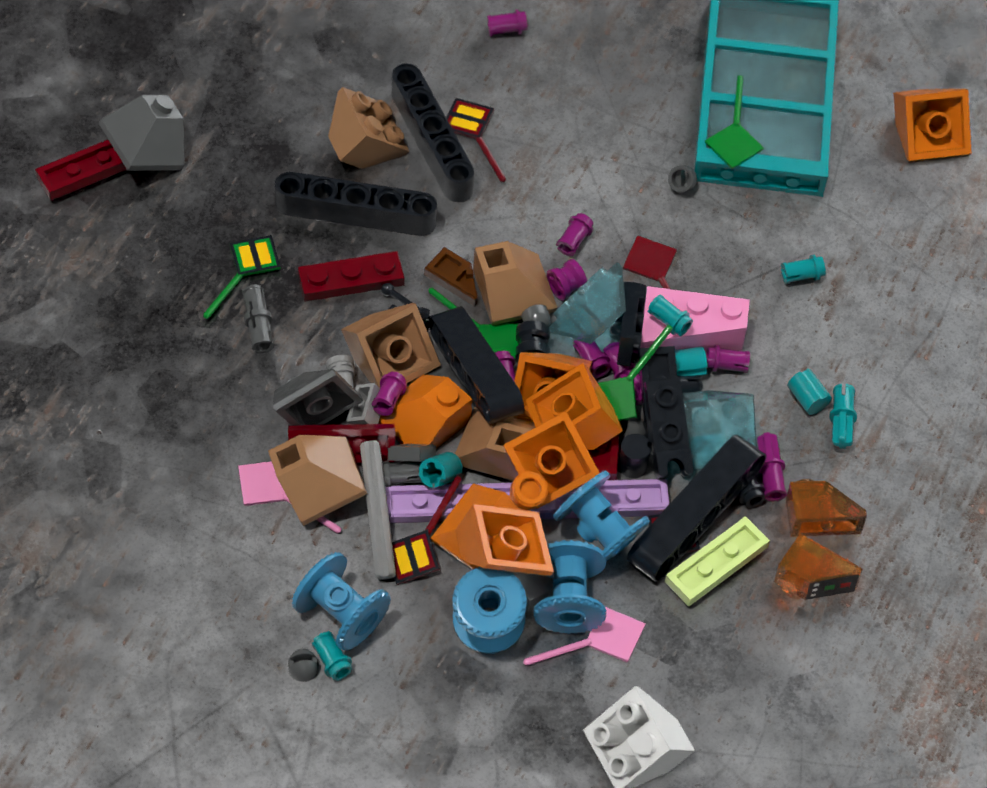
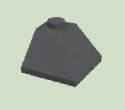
(147, 133)
(314, 398)

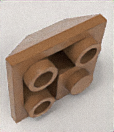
(364, 130)
(510, 281)
(482, 444)
(317, 474)

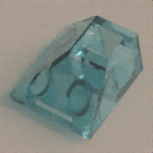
(592, 306)
(714, 419)

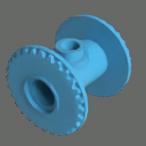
(597, 520)
(570, 607)
(356, 614)
(487, 630)

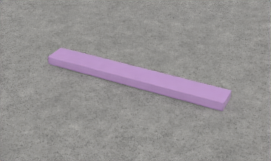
(628, 497)

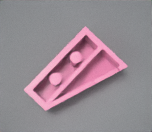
(715, 320)

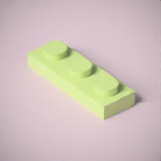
(717, 561)

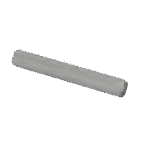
(377, 510)

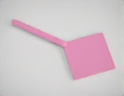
(262, 486)
(614, 637)

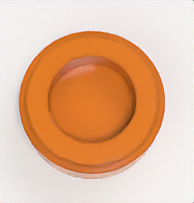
(528, 490)

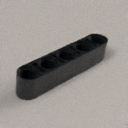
(432, 133)
(355, 203)
(476, 365)
(696, 508)

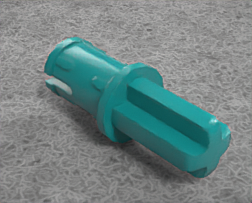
(843, 416)

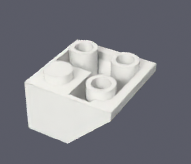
(637, 740)

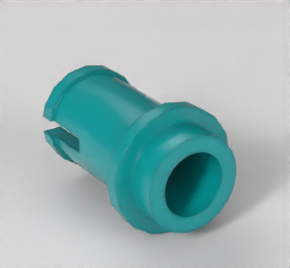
(803, 269)
(670, 315)
(336, 663)

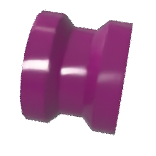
(566, 279)

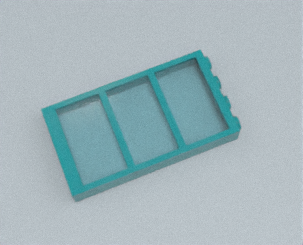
(786, 96)

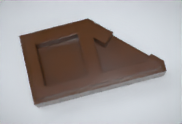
(453, 274)

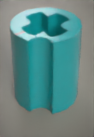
(691, 361)
(809, 391)
(440, 469)

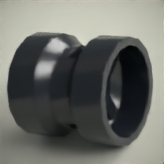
(532, 338)

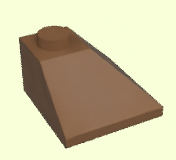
(391, 343)

